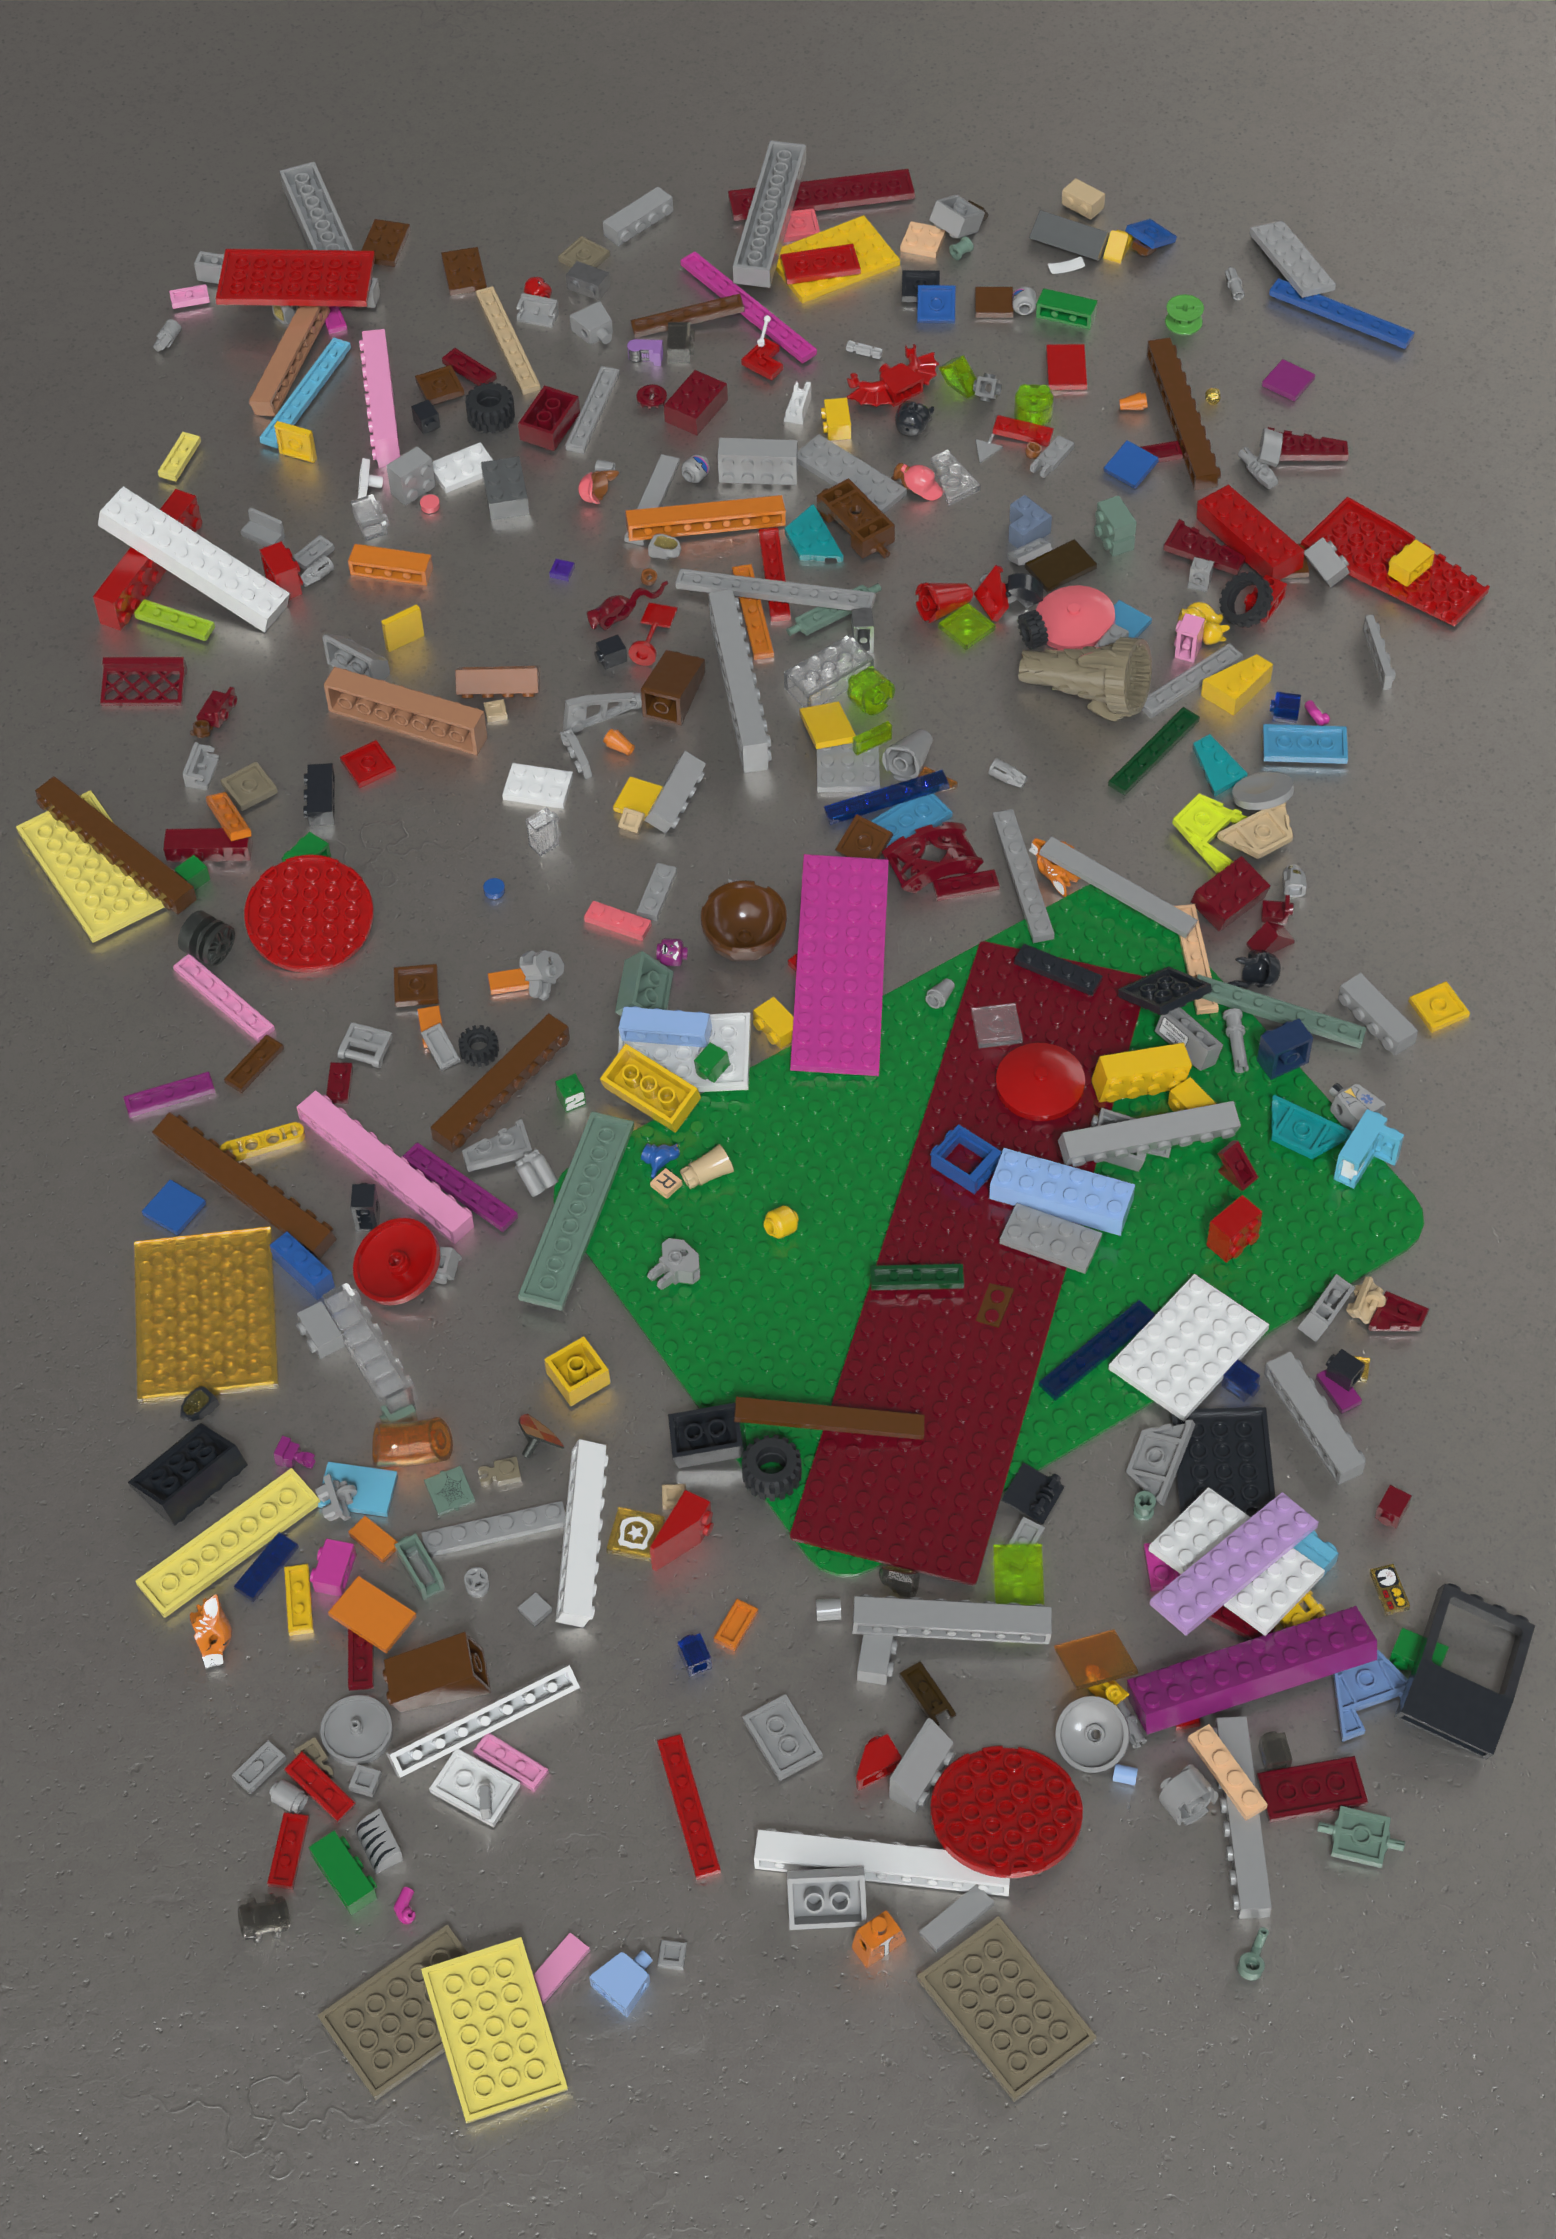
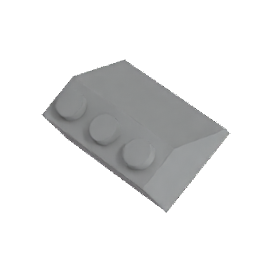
(348, 655)
(921, 1766)

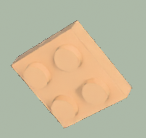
(922, 240)

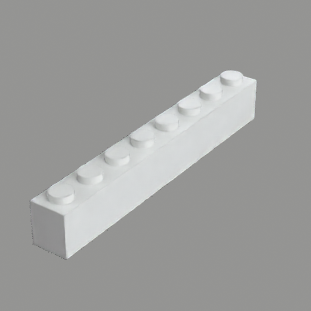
(581, 1534)
(482, 1720)

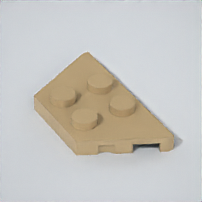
(1260, 832)

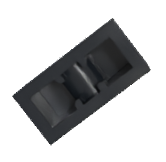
(365, 1207)

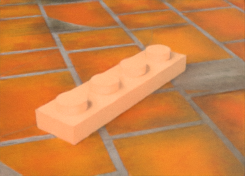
(1227, 1772)

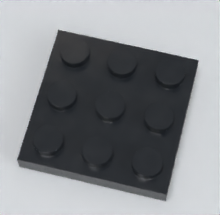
(1165, 991)

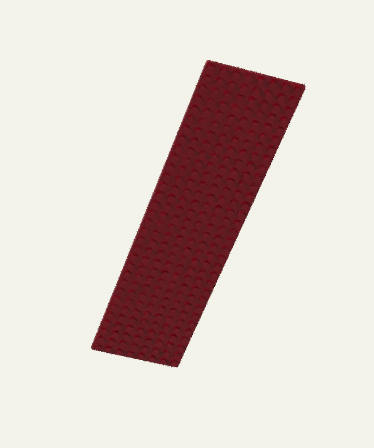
(922, 1349)

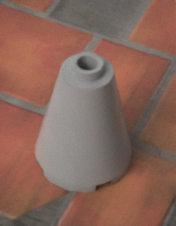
(908, 755)

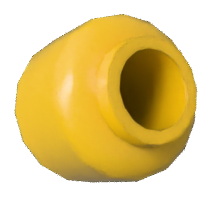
(781, 1222)

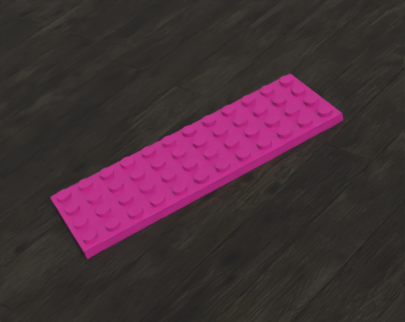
(840, 965)

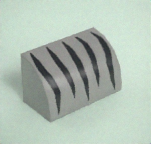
(378, 1841)

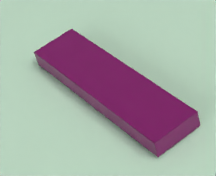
(169, 1094)

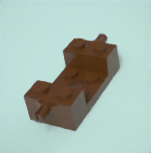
(869, 529)

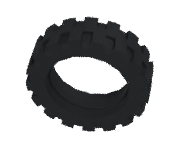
(1231, 592)

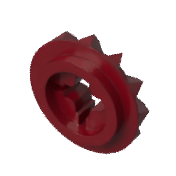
(646, 392)

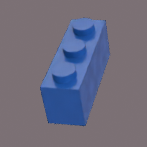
(302, 1265)

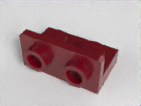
(218, 707)

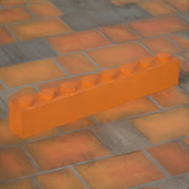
(706, 517)

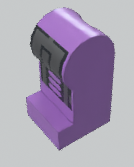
(645, 350)

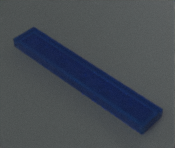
(886, 797)
(1096, 1350)

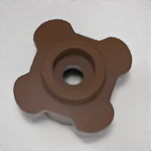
(201, 729)

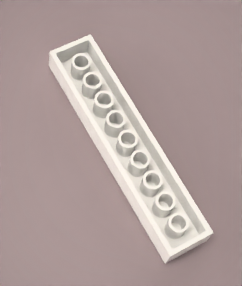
(193, 559)

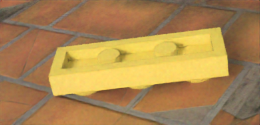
(179, 456)

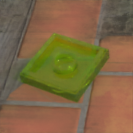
(967, 626)

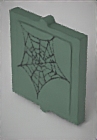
(449, 1490)

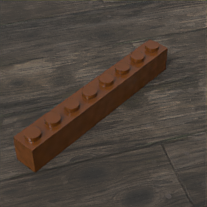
(500, 1083)

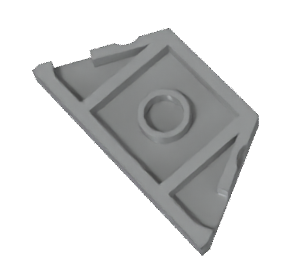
(1159, 1457)

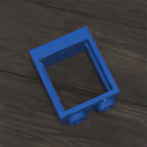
(974, 1143)

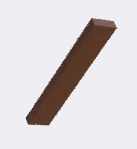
(694, 314)

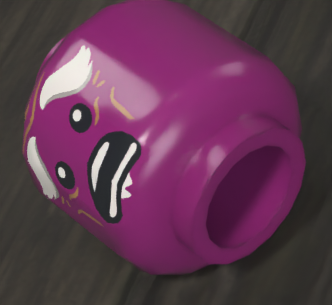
(671, 952)

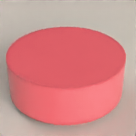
(430, 504)

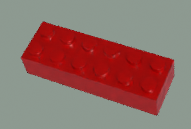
(1250, 533)

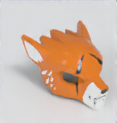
(1057, 875)
(211, 1624)

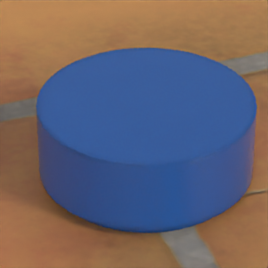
(494, 888)

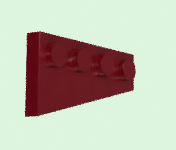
(1312, 449)
(1190, 543)

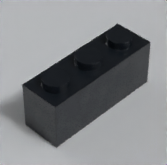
(320, 794)

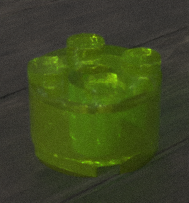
(1034, 404)
(870, 691)

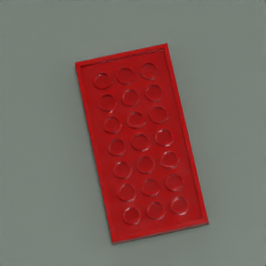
(295, 277)

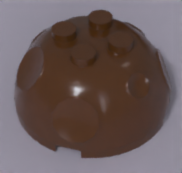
(743, 920)

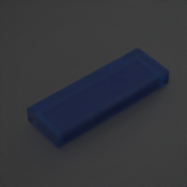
(266, 1566)

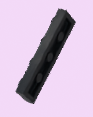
(1058, 969)

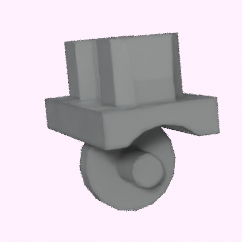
(340, 1496)

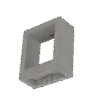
(1132, 1161)

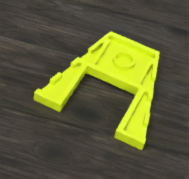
(1200, 825)

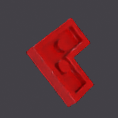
(761, 360)

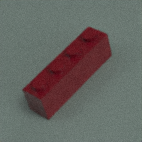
(206, 845)

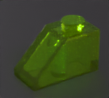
(959, 376)

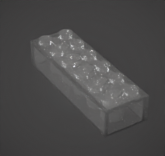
(369, 1350)

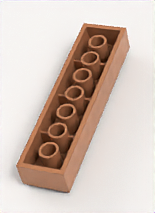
(406, 710)

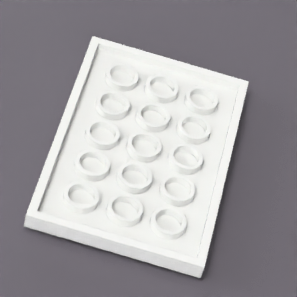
(728, 1032)
(1188, 1347)
(1207, 1524)

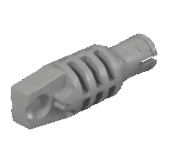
(1259, 470)

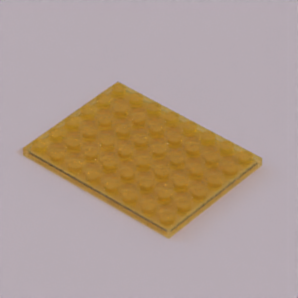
(205, 1314)

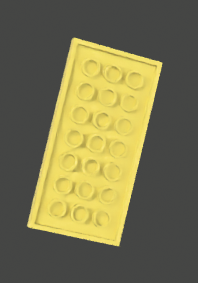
(87, 882)

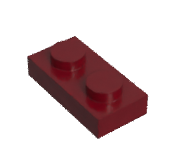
(339, 1082)

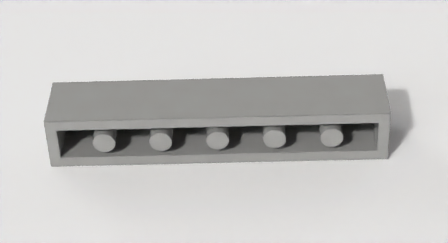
(1315, 1418)

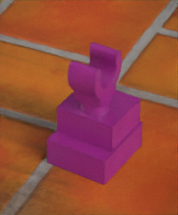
(289, 1453)

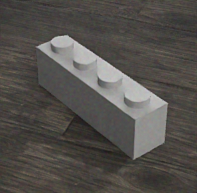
(638, 216)
(675, 792)
(1377, 1014)

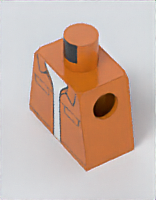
(880, 1936)

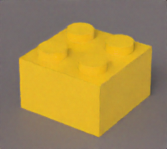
(577, 1371)

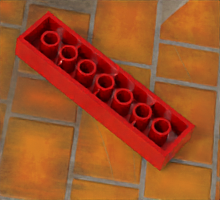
(137, 574)

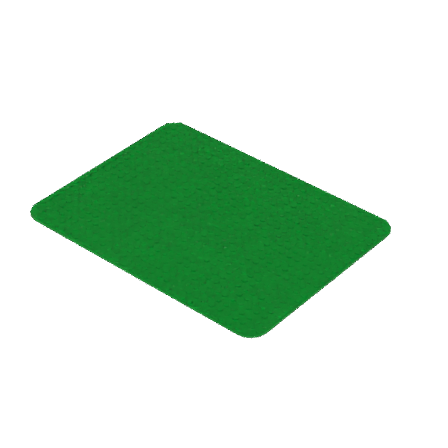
(836, 1149)

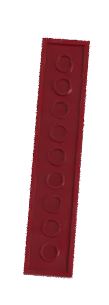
(837, 192)

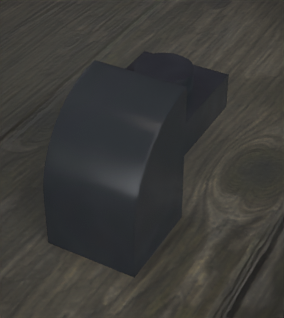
(1024, 589)

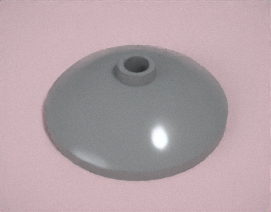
(1076, 1732)

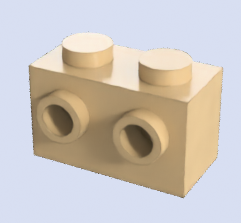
(1083, 198)

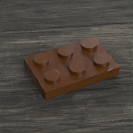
(387, 241)
(463, 271)

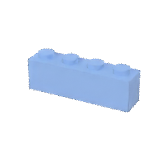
(665, 1026)

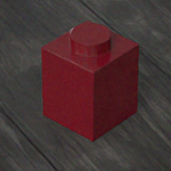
(1393, 1507)

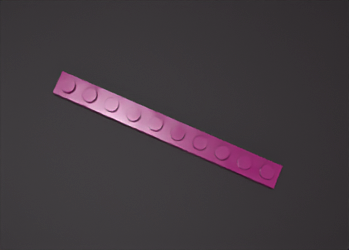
(754, 310)

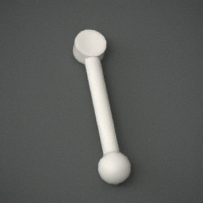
(760, 342)

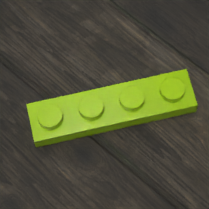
(174, 620)

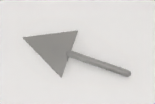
(986, 449)

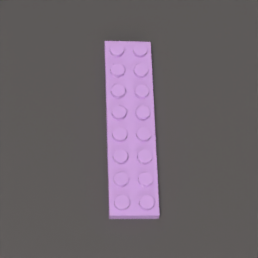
(1233, 1563)

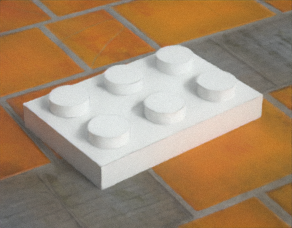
(460, 467)
(537, 785)
(460, 1783)

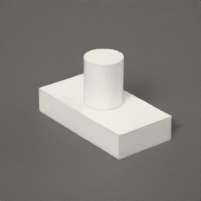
(366, 479)

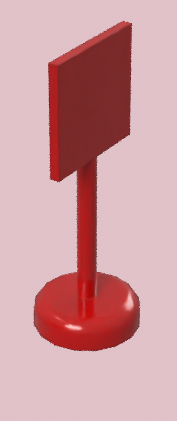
(656, 615)

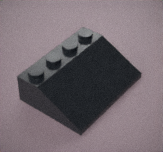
(188, 1473)

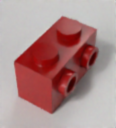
(1278, 594)

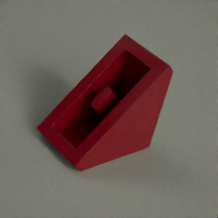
(1270, 938)

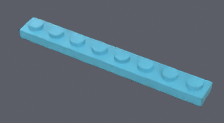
(307, 388)

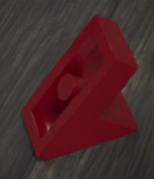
(1236, 1166)

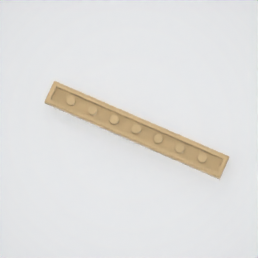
(508, 340)

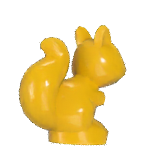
(1212, 630)

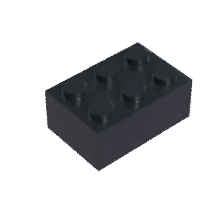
(706, 1436)

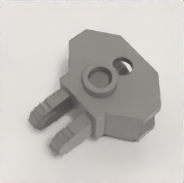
(541, 972)
(676, 1264)

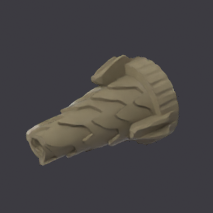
(1110, 675)

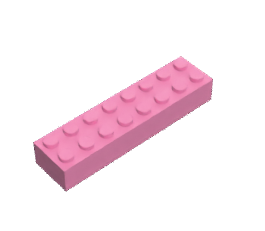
(379, 397)

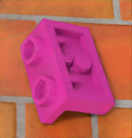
(1158, 1572)

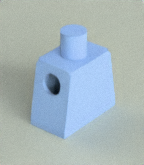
(623, 1980)

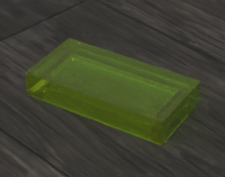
(872, 738)

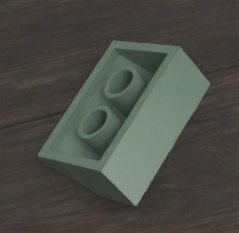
(644, 983)

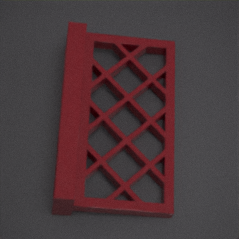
(144, 668)

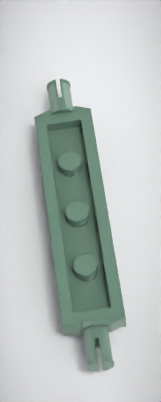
(822, 616)

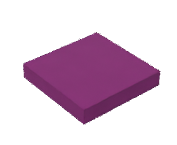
(1288, 380)

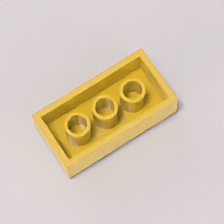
(1140, 1072)
(650, 1088)

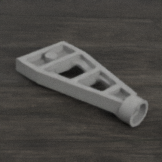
(576, 708)

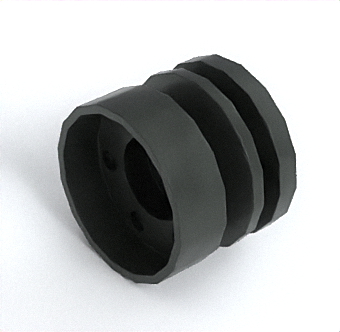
(206, 938)

